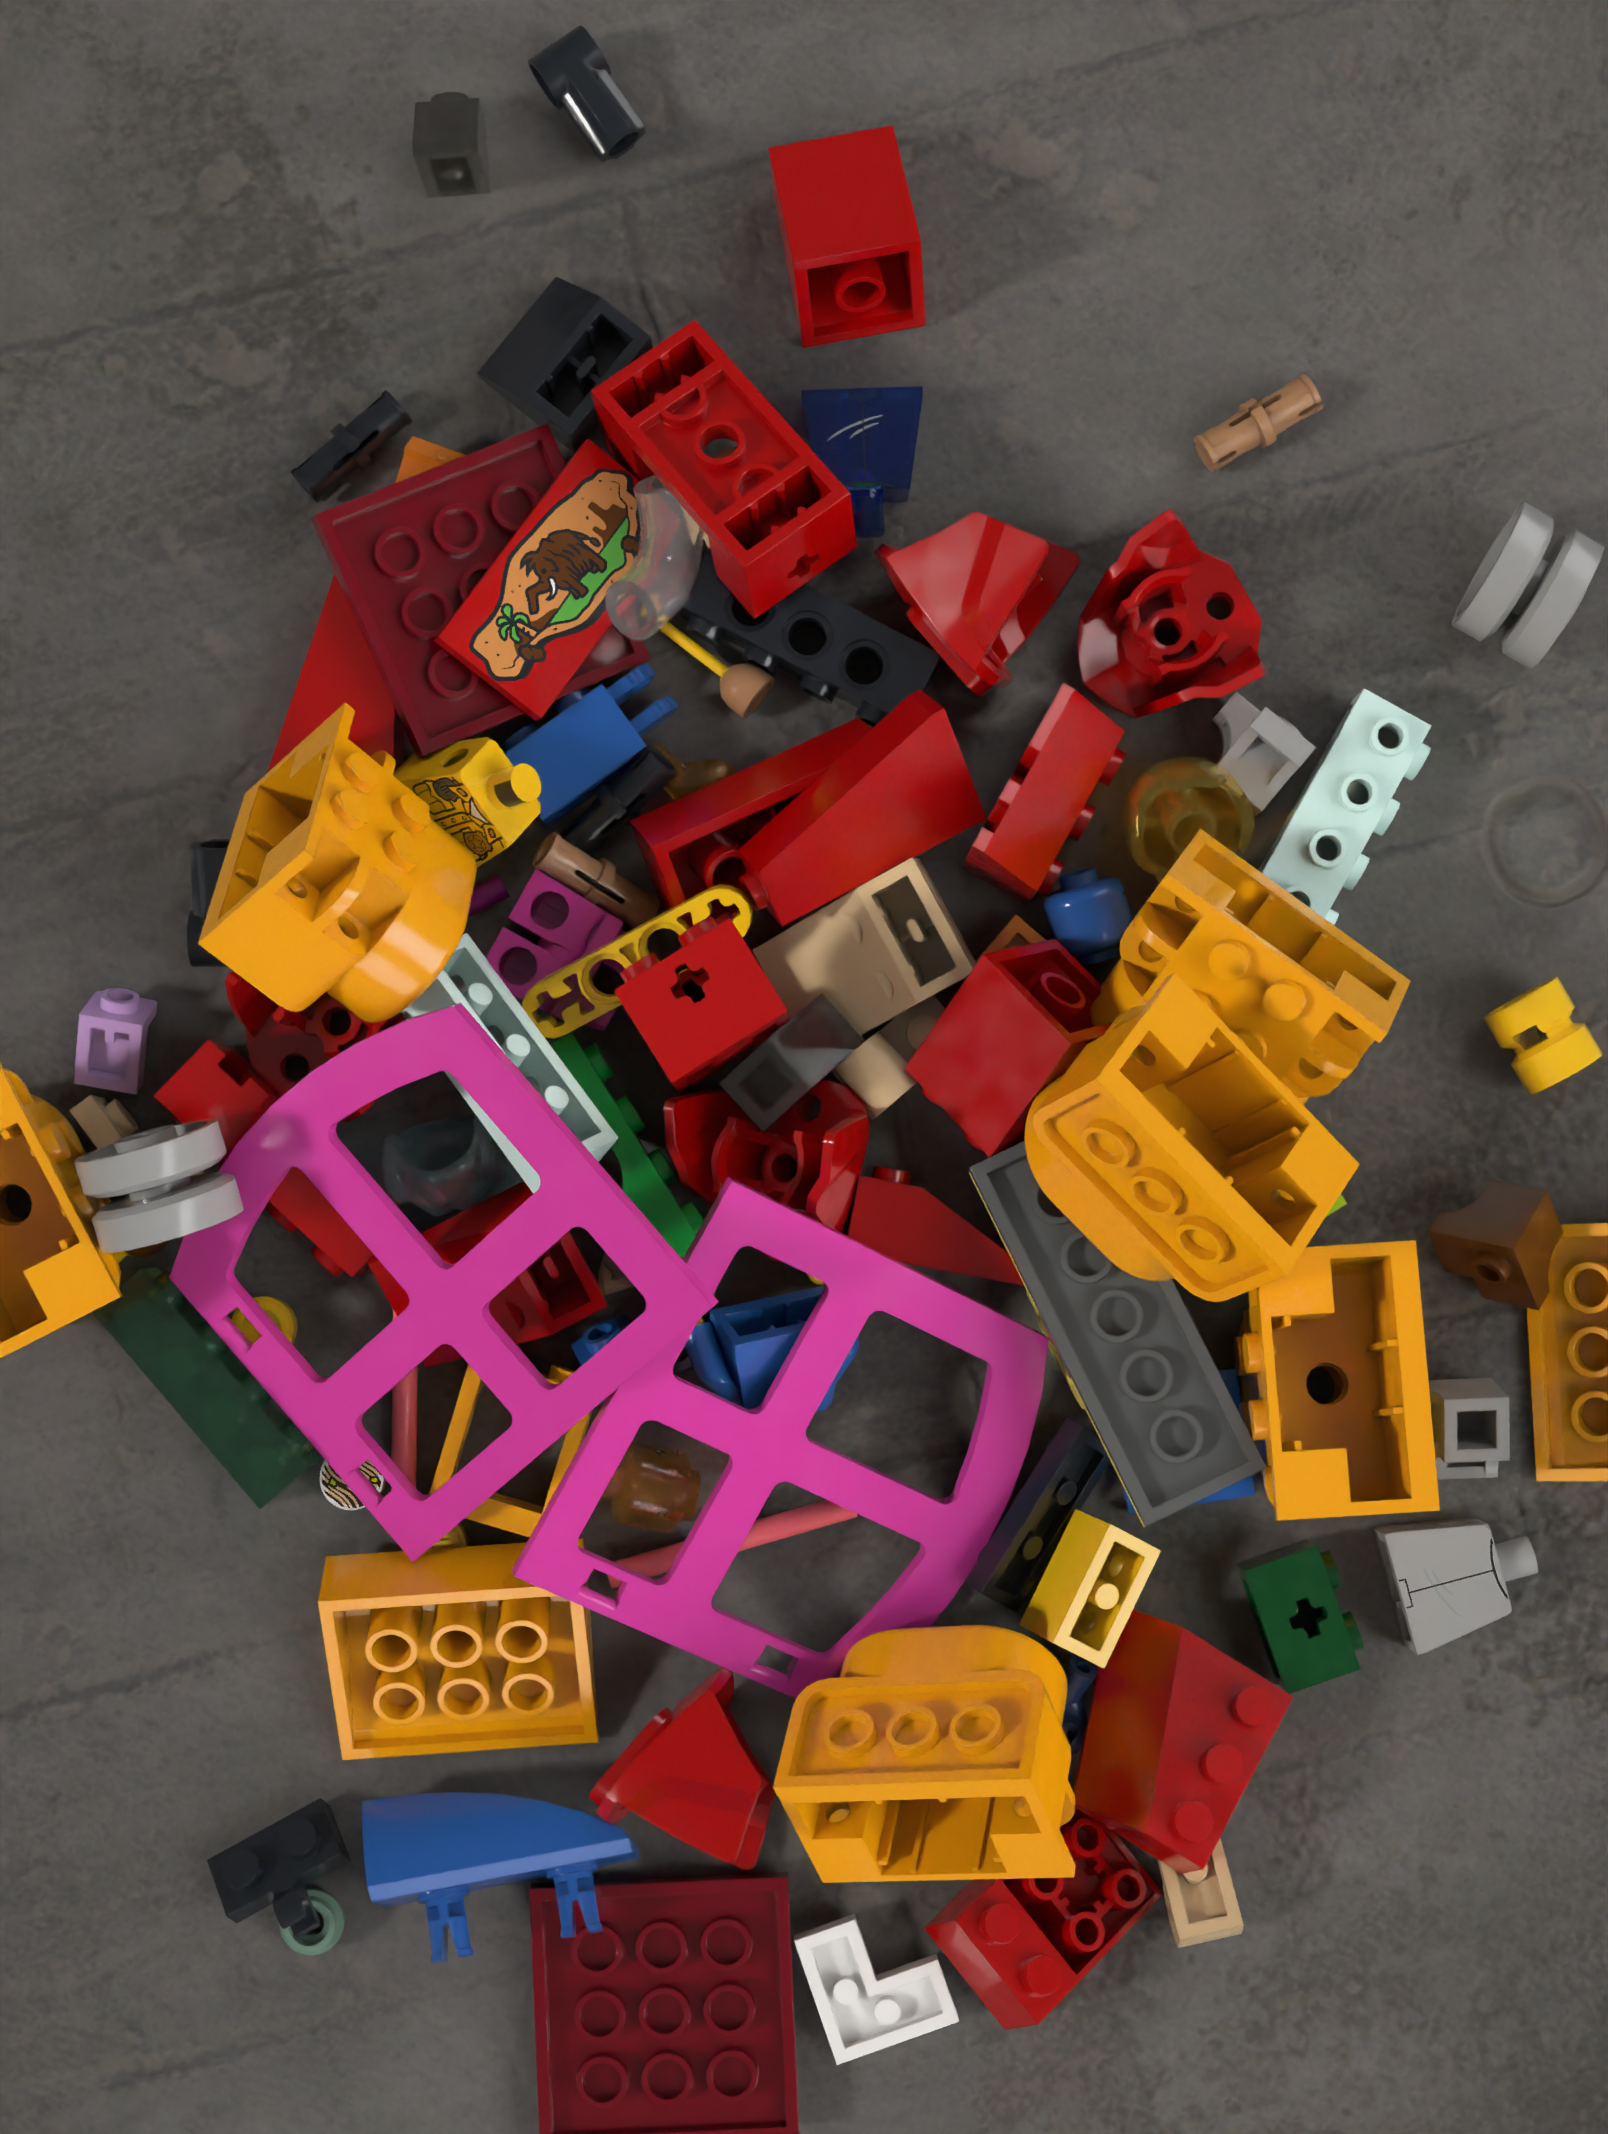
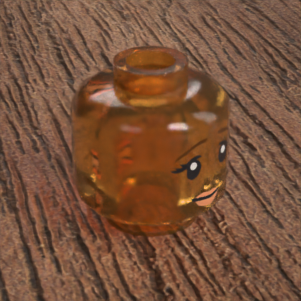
(653, 1488)

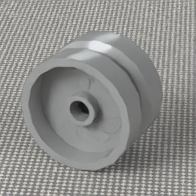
(1534, 588)
(162, 1193)

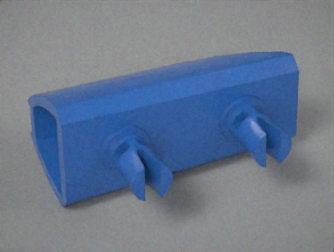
(462, 1842)

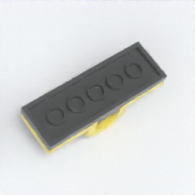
(1121, 1350)

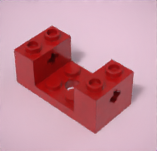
(768, 506)
(710, 1034)

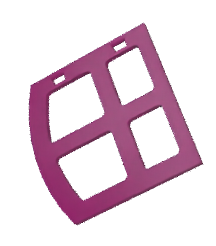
(444, 1299)
(772, 1447)

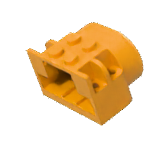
(338, 882)
(1262, 963)
(1184, 1151)
(53, 1257)
(1363, 1324)
(932, 1760)

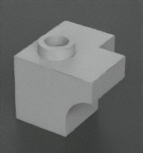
(1259, 749)
(1469, 1427)

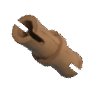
(1258, 423)
(563, 859)

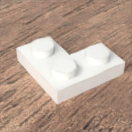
(867, 2009)

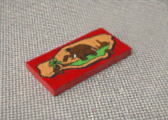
(547, 588)

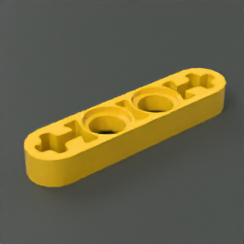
(625, 950)

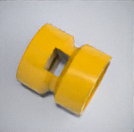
(1547, 1059)

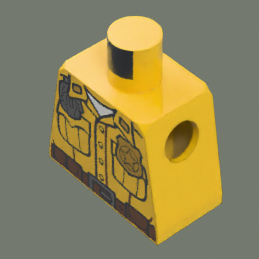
(475, 794)

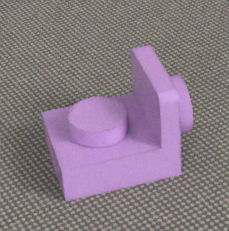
(113, 1040)

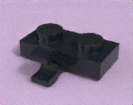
(278, 1866)

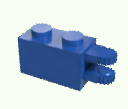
(587, 742)

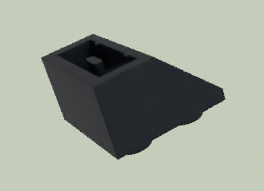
(559, 355)

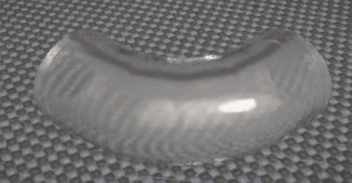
(663, 565)

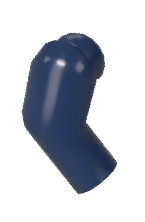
(1079, 1675)

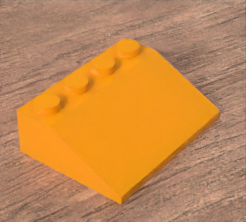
(1572, 1359)
(453, 1654)

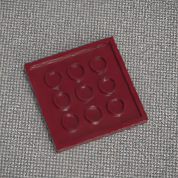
(415, 557)
(669, 2011)

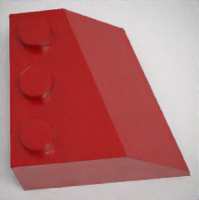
(1172, 1740)

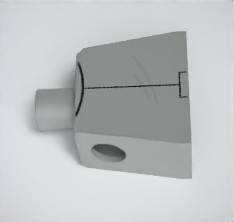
(1449, 1577)

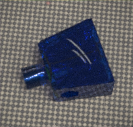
(867, 443)

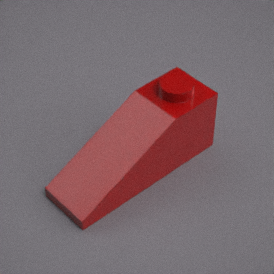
(922, 1230)

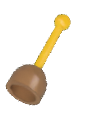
(741, 685)

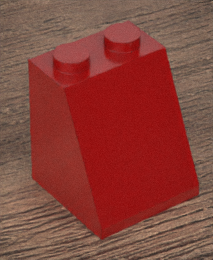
(848, 236)
(1006, 1040)

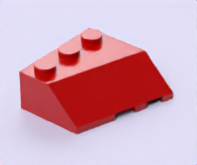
(1047, 798)

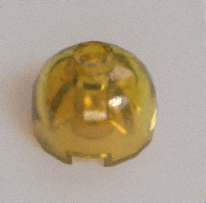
(1176, 801)

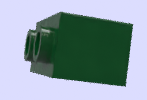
(1295, 1653)

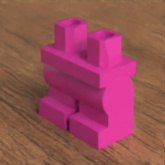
(566, 931)

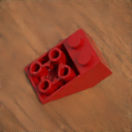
(537, 1303)
(1038, 1937)

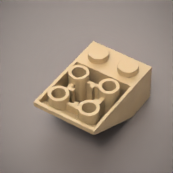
(871, 950)

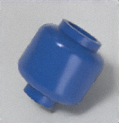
(1088, 915)

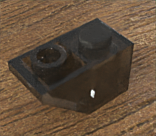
(792, 1062)

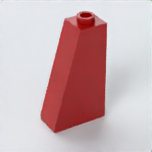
(340, 672)
(865, 814)

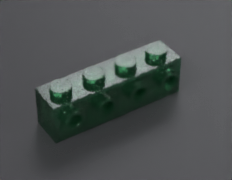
(207, 1386)

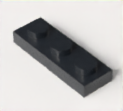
(1039, 1515)

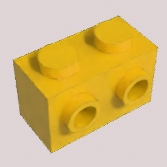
(1090, 1588)

